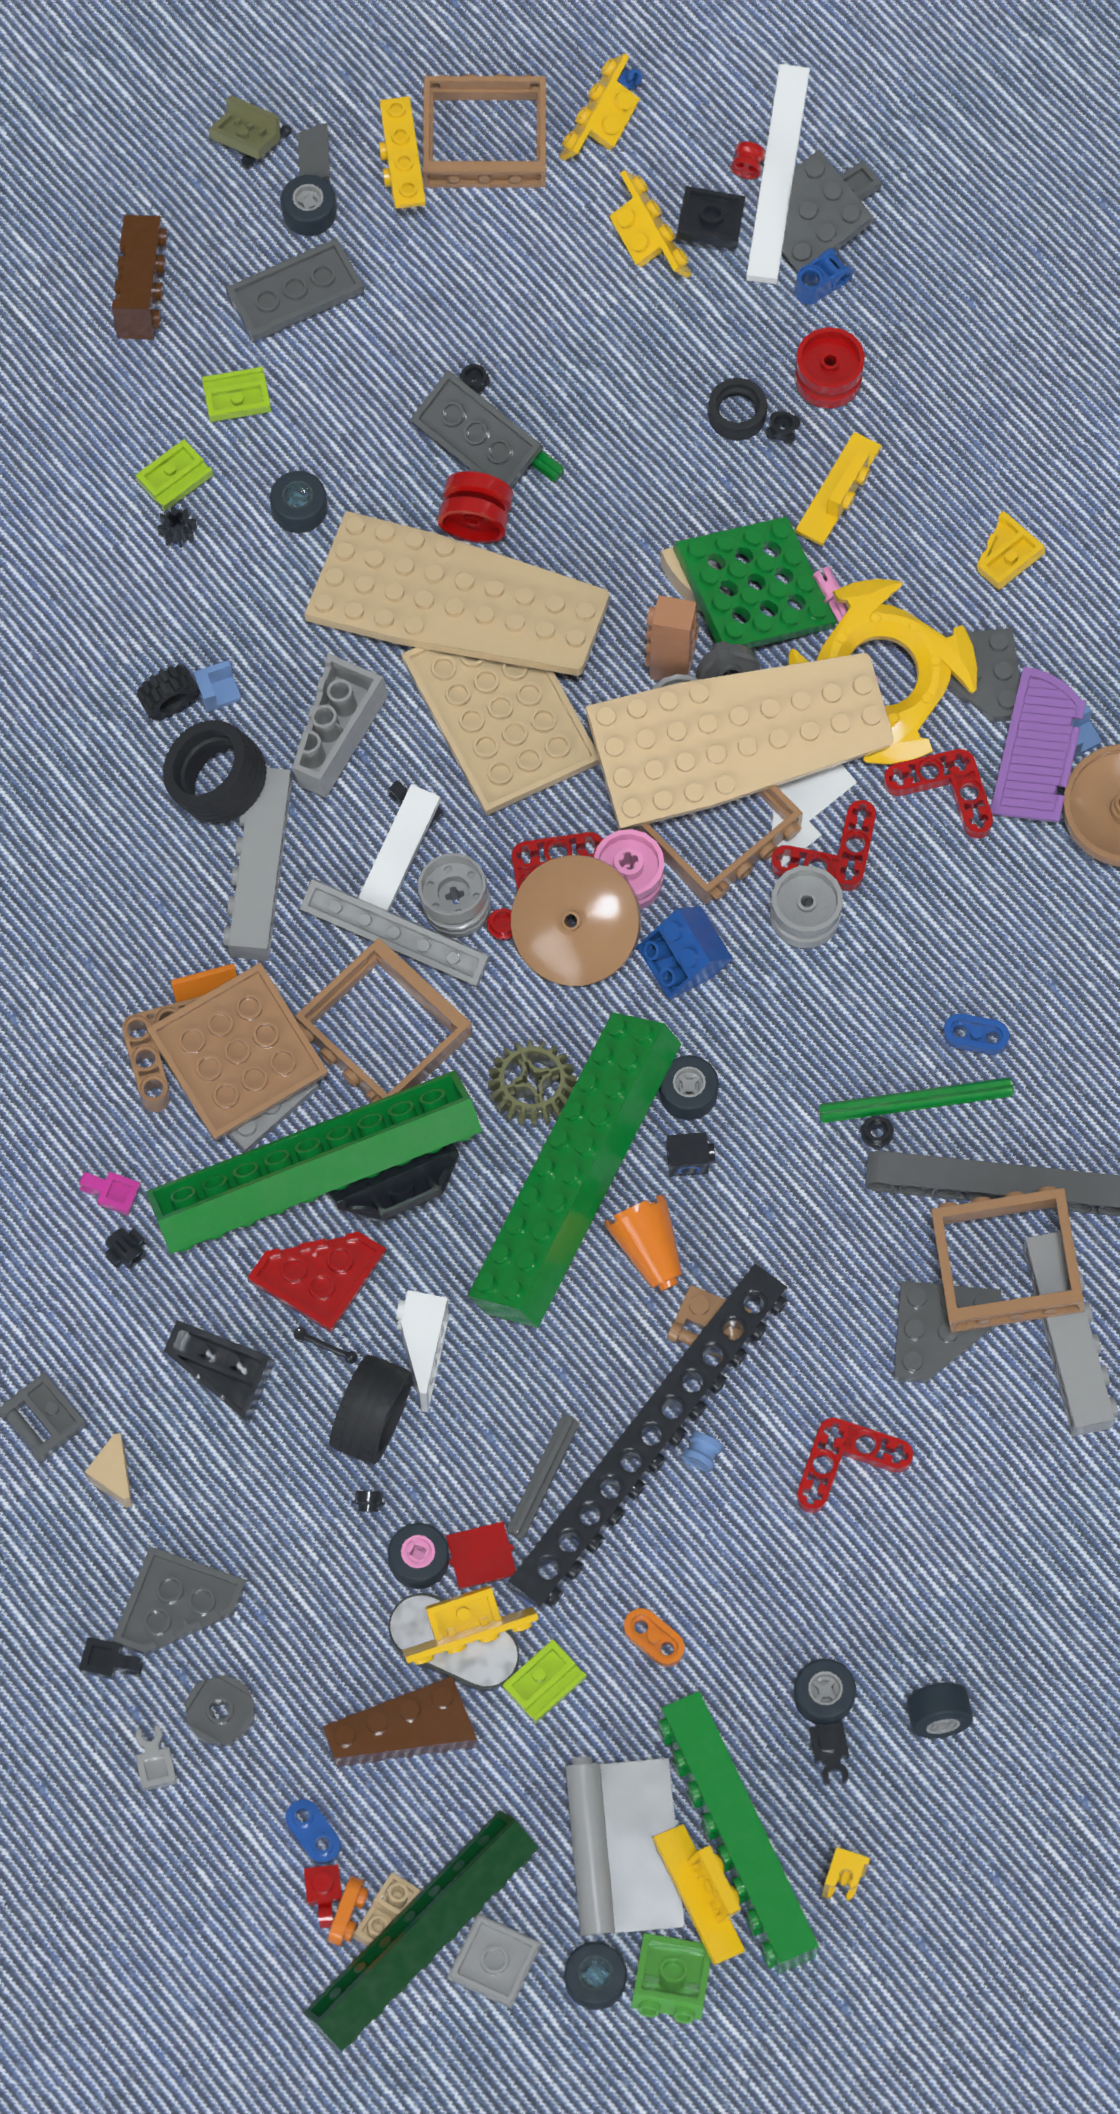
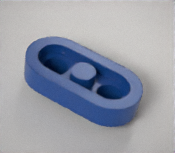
(976, 1032)
(312, 1831)

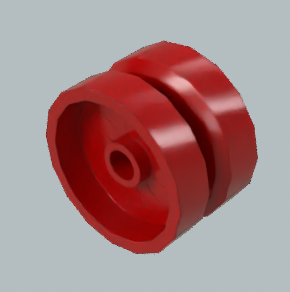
(829, 367)
(475, 507)

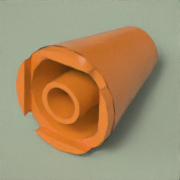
(649, 1241)

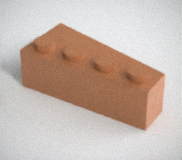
(671, 637)

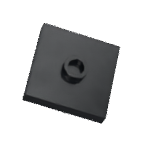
(711, 217)

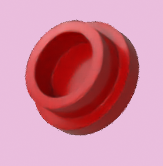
(500, 924)

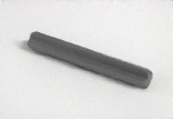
(543, 1477)

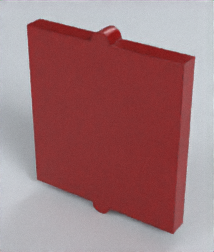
(481, 1555)

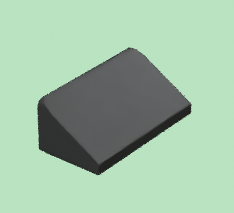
(314, 152)

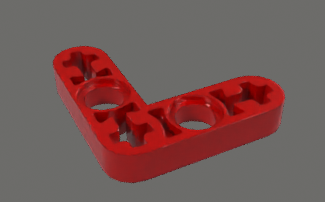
(955, 778)
(835, 863)
(522, 870)
(847, 1447)

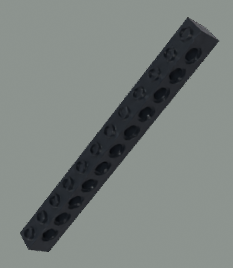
(755, 1286)

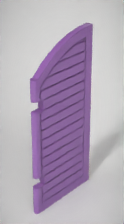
(1038, 748)

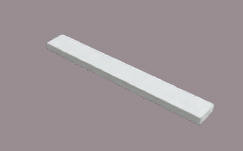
(778, 174)

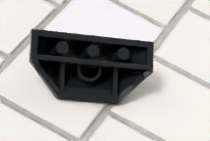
(398, 1186)

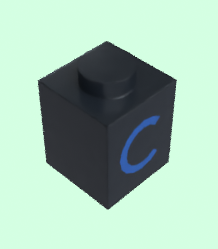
(689, 1154)

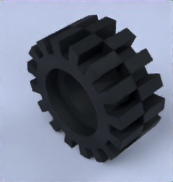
(168, 692)

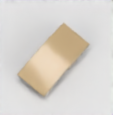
(676, 575)
(387, 1904)

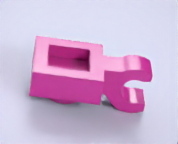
(114, 1193)

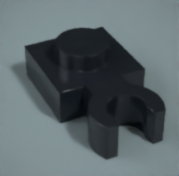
(830, 1747)

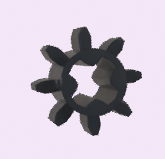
(177, 526)
(125, 1248)

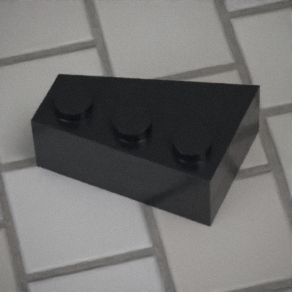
(222, 1366)

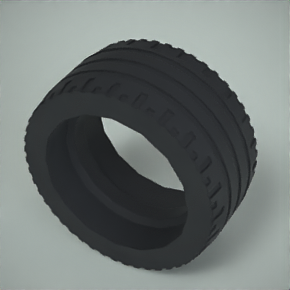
(190, 754)
(370, 1409)

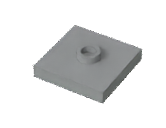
(494, 1961)

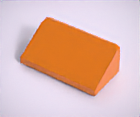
(202, 982)

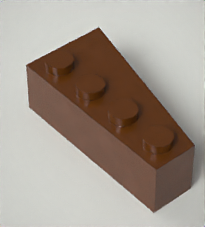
(138, 277)
(405, 1726)

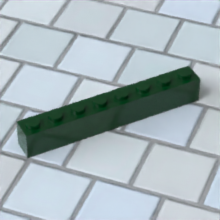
(421, 1930)

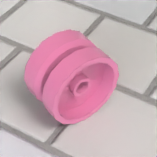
(637, 859)

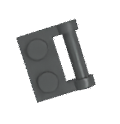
(51, 1411)

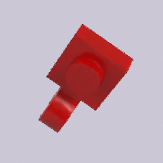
(323, 1889)

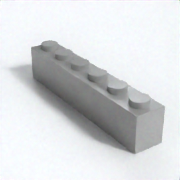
(259, 869)
(1071, 1341)

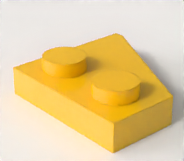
(1008, 552)

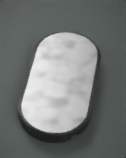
(477, 1667)

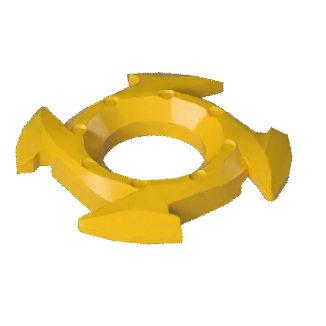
(931, 652)

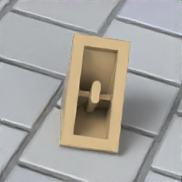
(110, 1471)

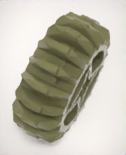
(555, 1071)

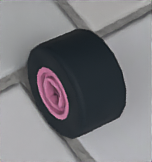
(420, 1568)

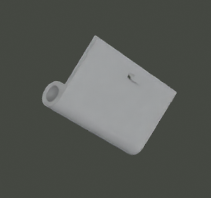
(616, 1863)

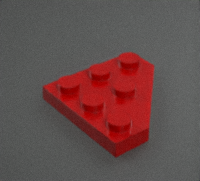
(319, 1275)

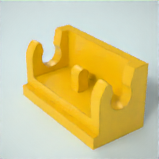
(847, 1869)

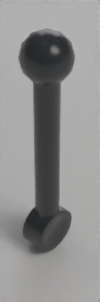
(248, 161)
(300, 1335)

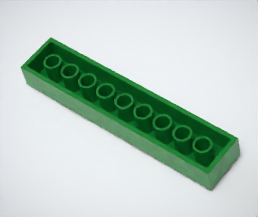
(313, 1162)
(574, 1169)

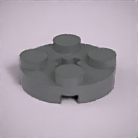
(725, 658)
(227, 1729)

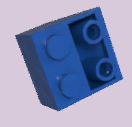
(684, 951)

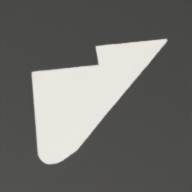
(812, 796)

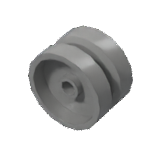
(806, 906)

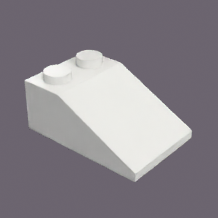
(423, 1328)

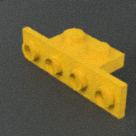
(605, 112)
(401, 153)
(644, 230)
(838, 489)
(466, 1620)
(703, 1891)

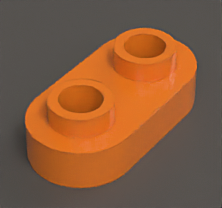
(654, 1638)
(353, 1898)

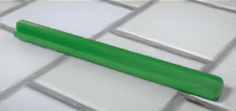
(916, 1100)

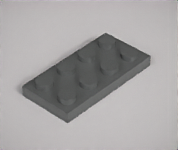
(295, 289)
(476, 431)

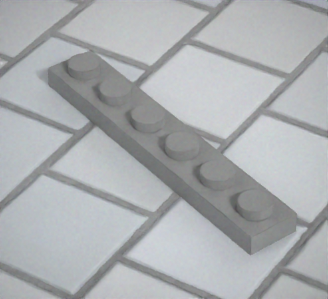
(395, 931)

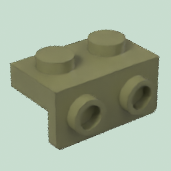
(246, 128)

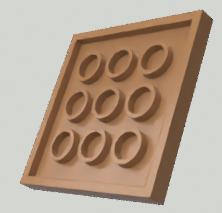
(237, 1051)

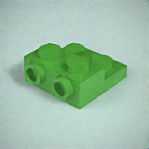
(671, 1978)

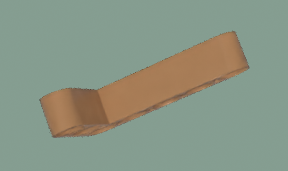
(144, 1048)

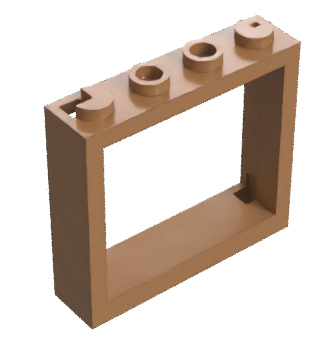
(484, 173)
(744, 864)
(381, 954)
(1016, 1309)

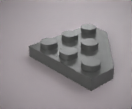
(820, 212)
(996, 674)
(924, 1330)
(174, 1601)

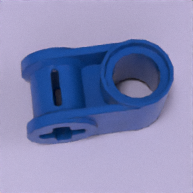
(825, 273)

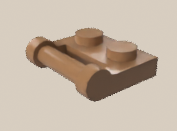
(698, 1310)

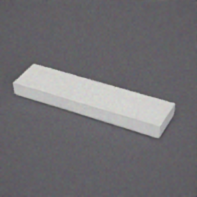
(400, 847)

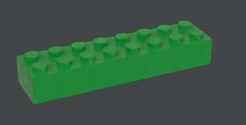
(738, 1832)

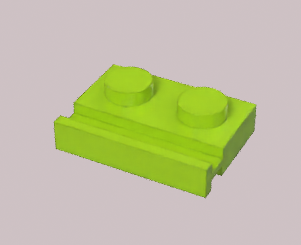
(236, 394)
(174, 475)
(544, 1681)

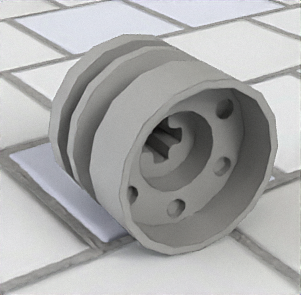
(449, 879)

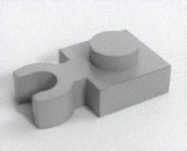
(155, 1764)

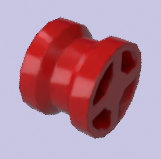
(748, 160)

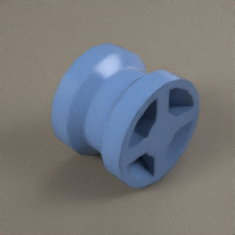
(702, 1451)

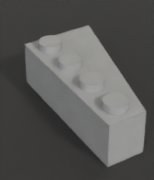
(337, 722)

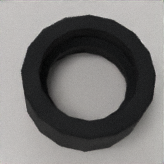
(743, 388)

